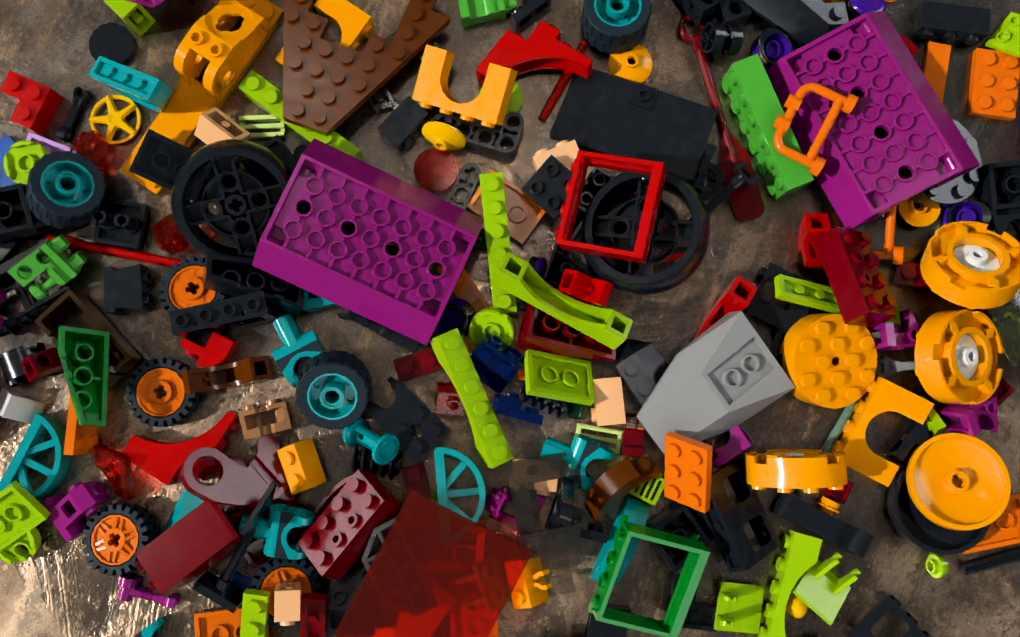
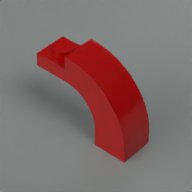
(734, 298)

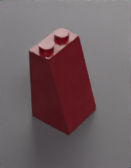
(187, 549)

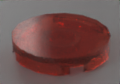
(436, 170)

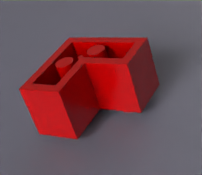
(35, 102)

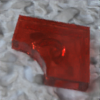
(116, 468)

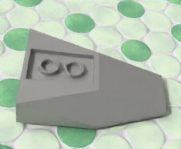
(714, 383)

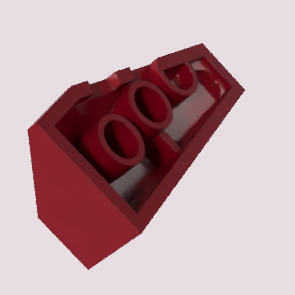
(549, 335)

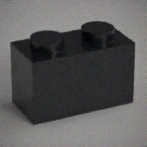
(404, 124)

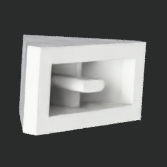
(19, 406)

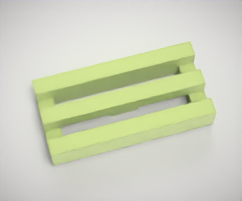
(263, 118)
(619, 433)

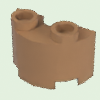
(264, 420)

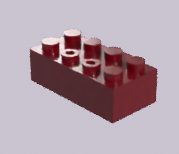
(855, 277)
(346, 523)

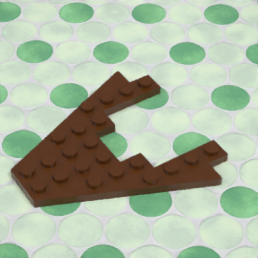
(329, 81)

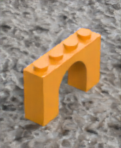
(351, 20)
(433, 89)
(879, 398)

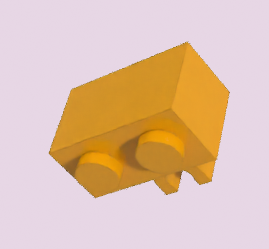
(301, 466)
(531, 586)

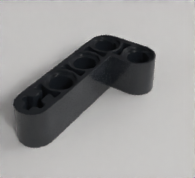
(497, 136)
(823, 525)

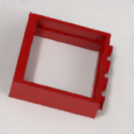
(574, 190)

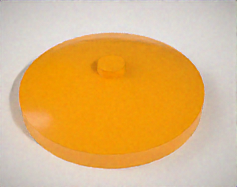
(958, 482)

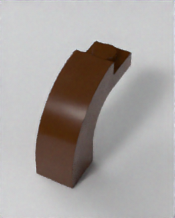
(227, 376)
(616, 483)

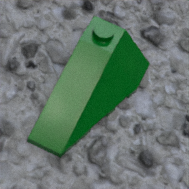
(85, 366)

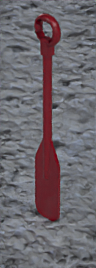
(745, 202)

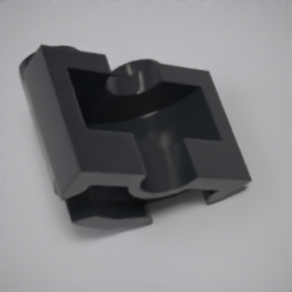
(11, 363)

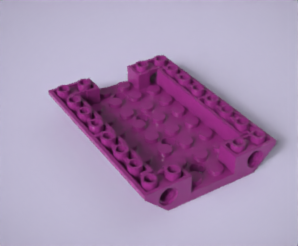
(859, 167)
(355, 267)

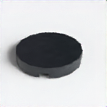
(113, 43)

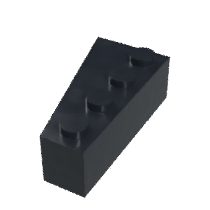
(238, 277)

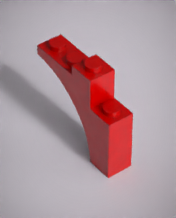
(539, 51)
(165, 459)

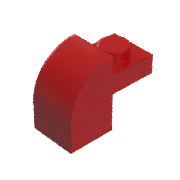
(810, 228)
(585, 288)
(217, 351)

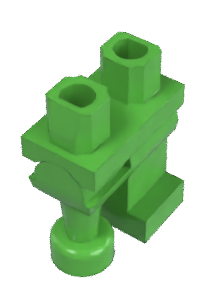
(484, 11)
(53, 261)

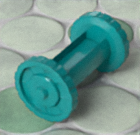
(383, 447)

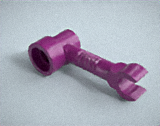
(129, 589)

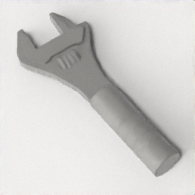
(891, 366)

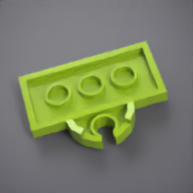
(18, 523)

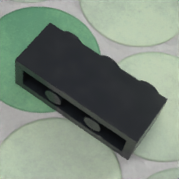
(951, 22)

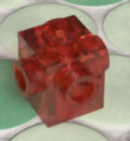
(83, 141)
(168, 236)
(447, 400)

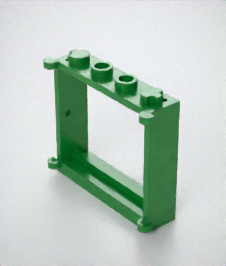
(683, 592)

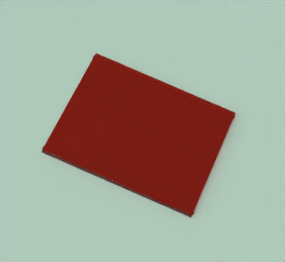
(434, 577)

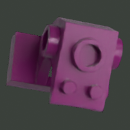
(901, 338)
(972, 416)
(737, 445)
(497, 500)
(70, 508)

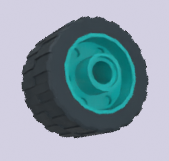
(615, 24)
(65, 189)
(333, 389)

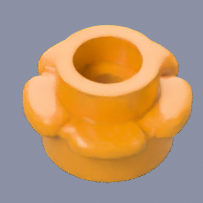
(828, 505)

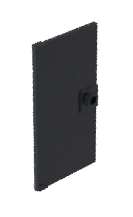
(634, 122)

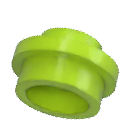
(937, 565)

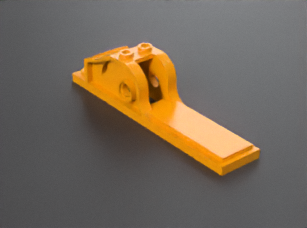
(229, 59)

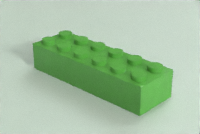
(757, 110)

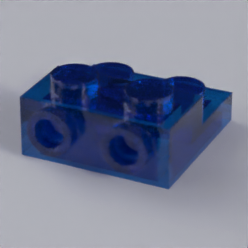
(496, 362)
(511, 406)

